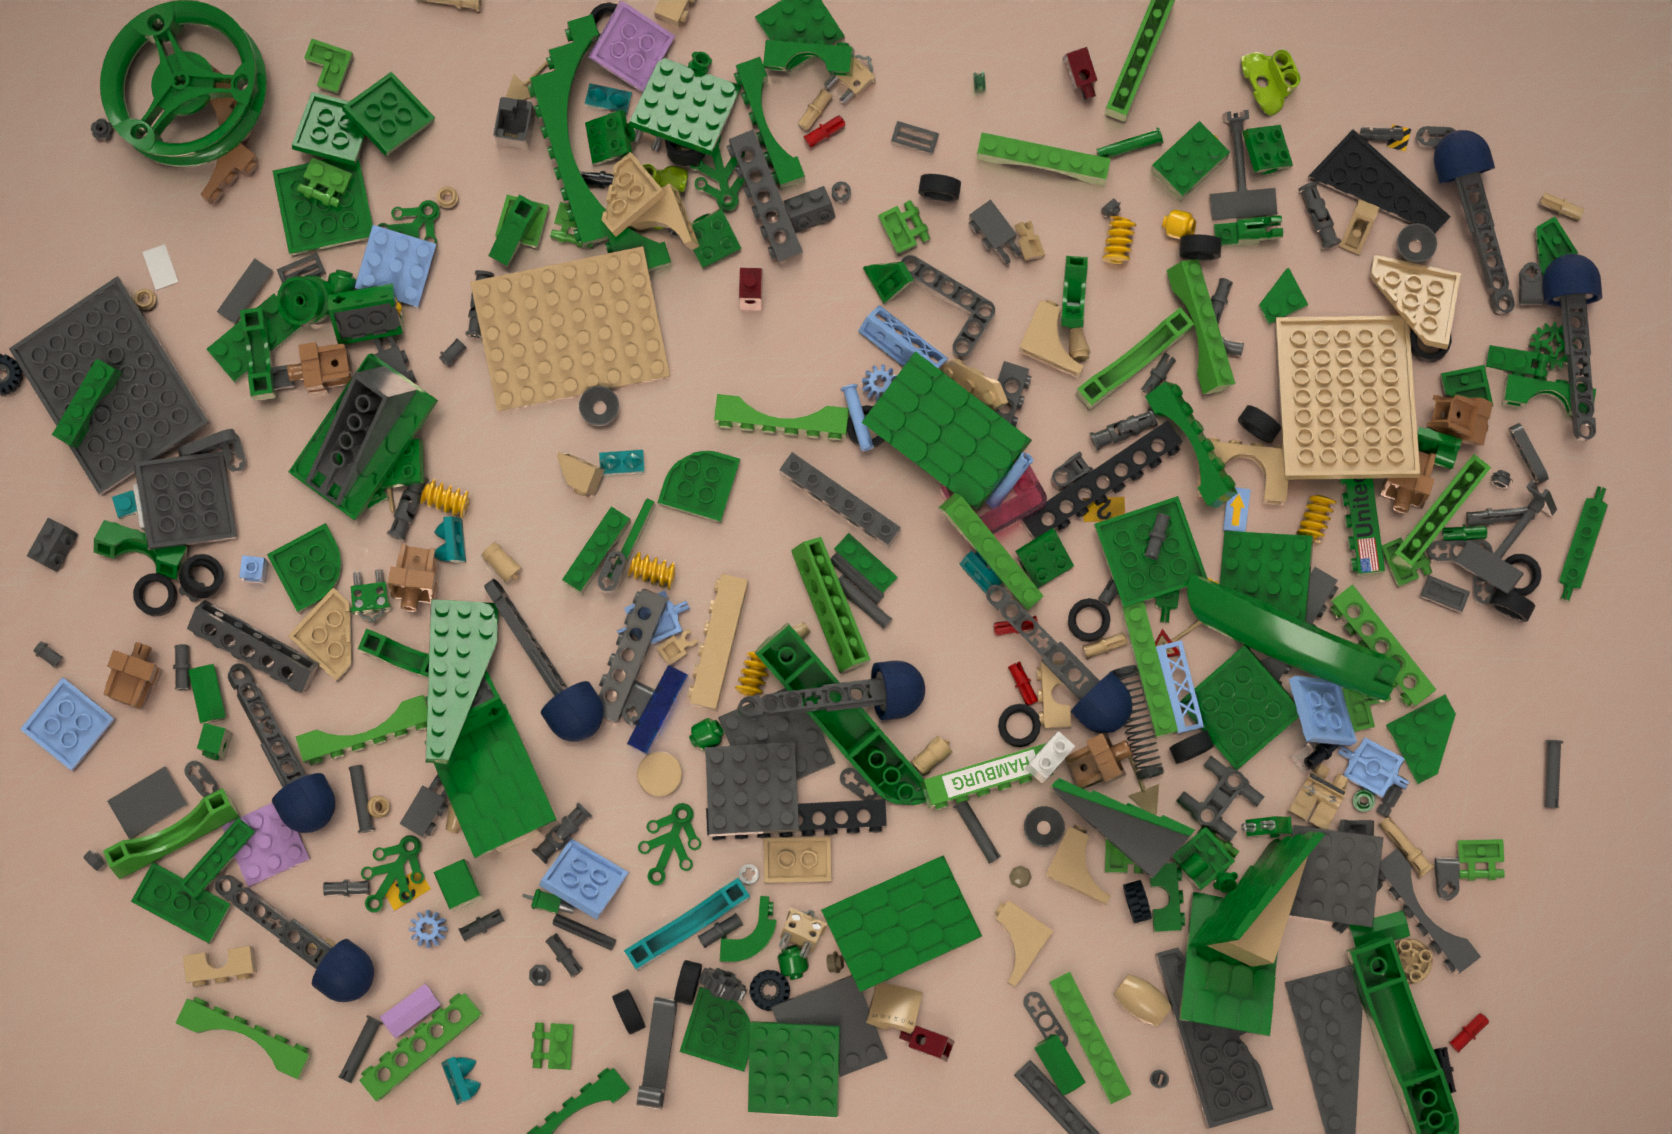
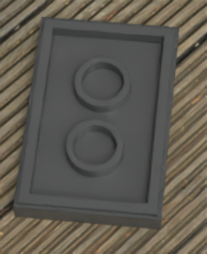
(147, 802)

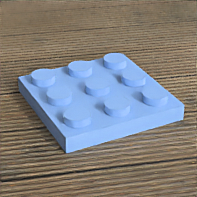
(396, 260)
(1322, 711)
(67, 724)
(583, 878)

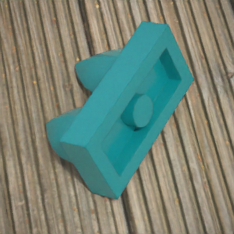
(608, 98)
(622, 462)
(452, 531)
(977, 570)
(455, 1070)

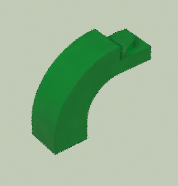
(1074, 291)
(747, 948)

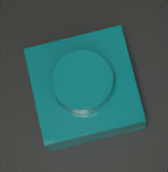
(125, 504)

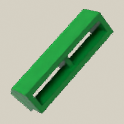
(207, 694)
(1386, 925)
(1059, 1064)

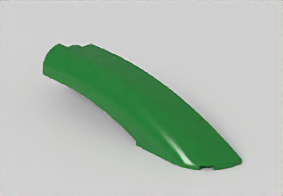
(1402, 1038)

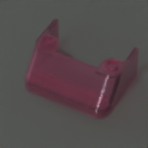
(1029, 500)

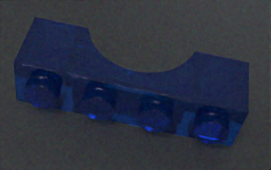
(657, 710)

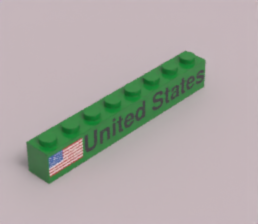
(1363, 526)

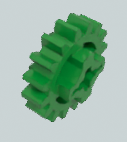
(1543, 345)

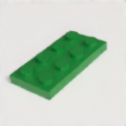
(231, 348)
(166, 899)

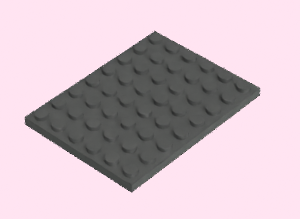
(147, 407)

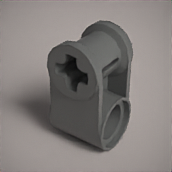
(1531, 288)
(1072, 469)
(637, 700)
(1447, 872)

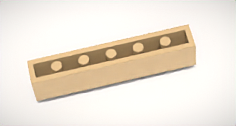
(718, 643)

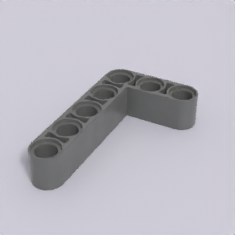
(953, 299)
(656, 1067)

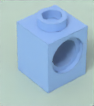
(253, 569)

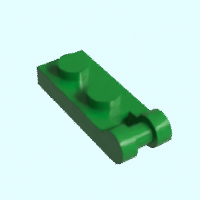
(1517, 360)

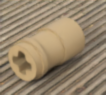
(503, 564)
(934, 753)

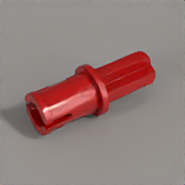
(824, 131)
(1005, 627)
(1023, 683)
(1469, 1032)

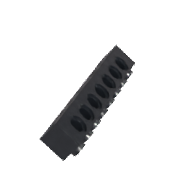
(1163, 434)
(875, 808)

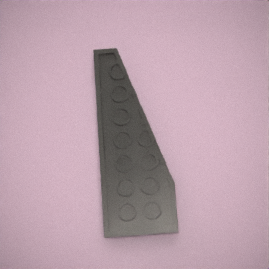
(1329, 1032)
(1221, 1066)

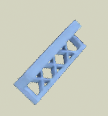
(894, 344)
(1170, 684)

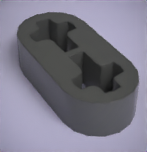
(1432, 131)
(239, 451)
(617, 573)
(206, 775)
(855, 788)

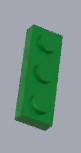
(866, 563)

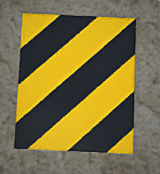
(1400, 145)

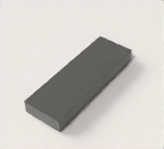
(245, 291)

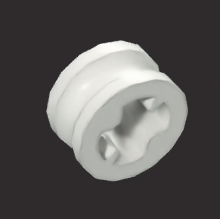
(754, 878)

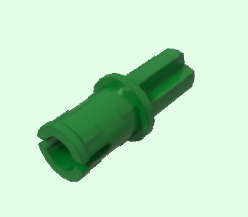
(1464, 533)

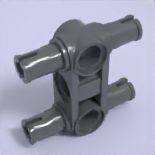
(1220, 798)

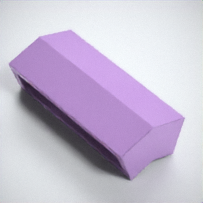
(410, 1010)

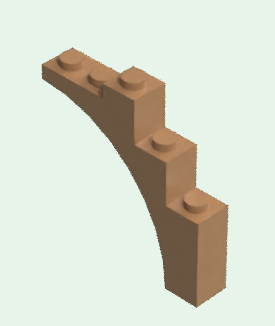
(235, 161)

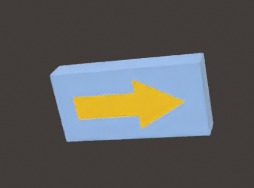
(1237, 511)

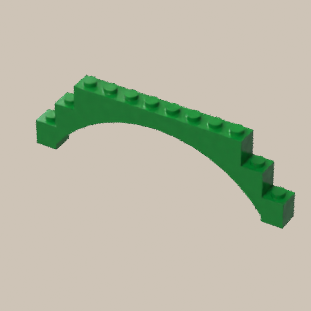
(552, 99)

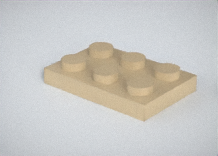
(797, 859)

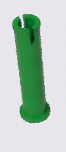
(1130, 144)

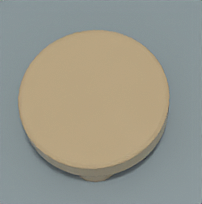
(659, 774)
(1415, 959)

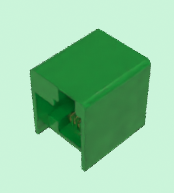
(458, 885)

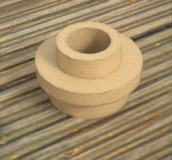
(447, 191)
(145, 293)
(384, 806)

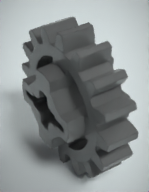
(723, 984)

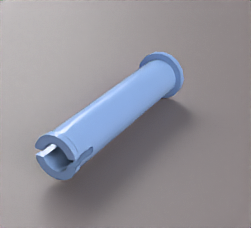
(857, 417)
(1009, 480)

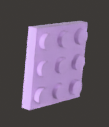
(631, 46)
(271, 848)

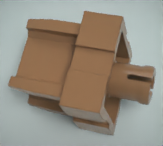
(318, 367)
(1463, 418)
(1411, 490)
(414, 577)
(131, 676)
(1101, 759)

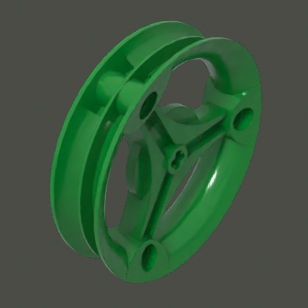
(168, 79)

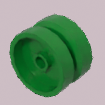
(304, 299)

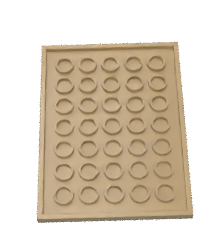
(570, 328)
(1347, 397)

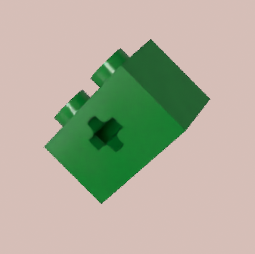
(214, 741)

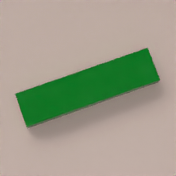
(635, 532)
(217, 858)

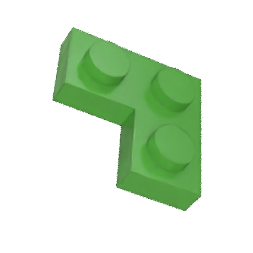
(334, 63)
(1359, 709)

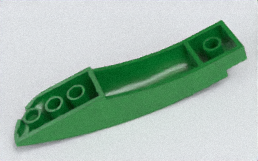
(1291, 639)
(848, 729)

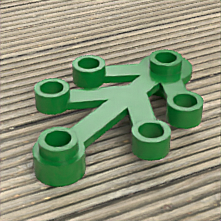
(720, 175)
(412, 229)
(671, 841)
(394, 871)

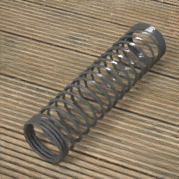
(1150, 770)

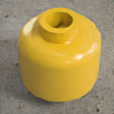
(1179, 224)

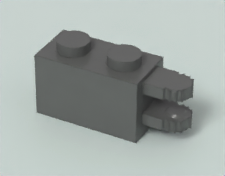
(994, 230)
(394, 358)
(425, 810)

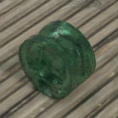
(979, 81)

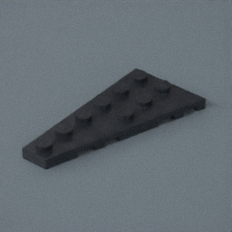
(1367, 175)

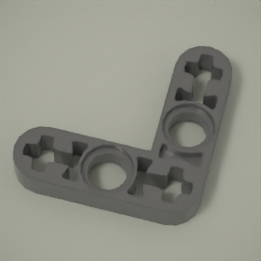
(1443, 558)

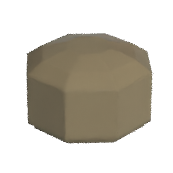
(1020, 876)

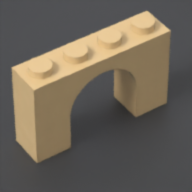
(1267, 458)

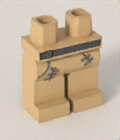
(1319, 790)

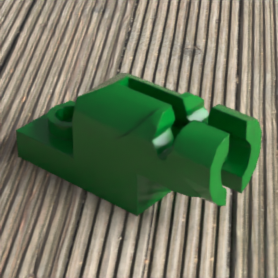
(1248, 231)

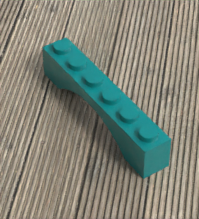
(688, 924)

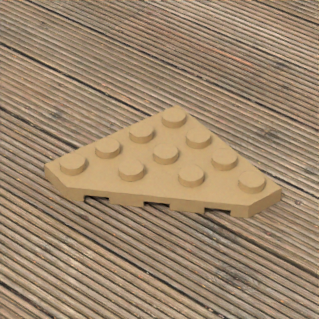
(1420, 295)

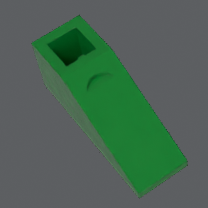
(514, 230)

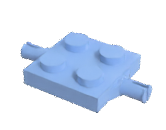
(669, 622)
(1373, 767)

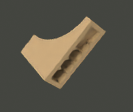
(671, 214)
(1043, 340)
(1070, 865)
(1026, 935)

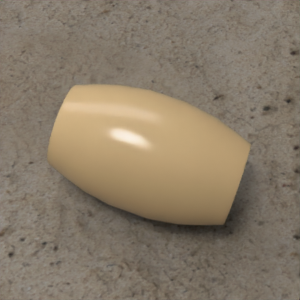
(1142, 1000)

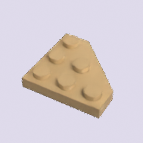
(630, 194)
(975, 382)
(327, 634)

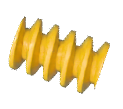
(1117, 240)
(445, 498)
(1315, 516)
(652, 570)
(752, 676)

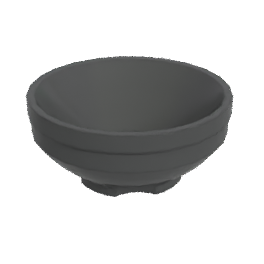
(1421, 234)
(591, 397)
(1048, 815)

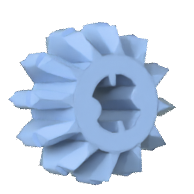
(872, 379)
(430, 921)

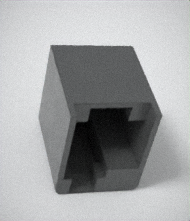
(514, 123)

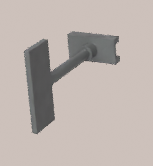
(1243, 201)
(1490, 565)

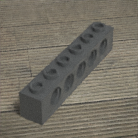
(749, 142)
(1016, 375)
(840, 500)
(657, 605)
(245, 635)

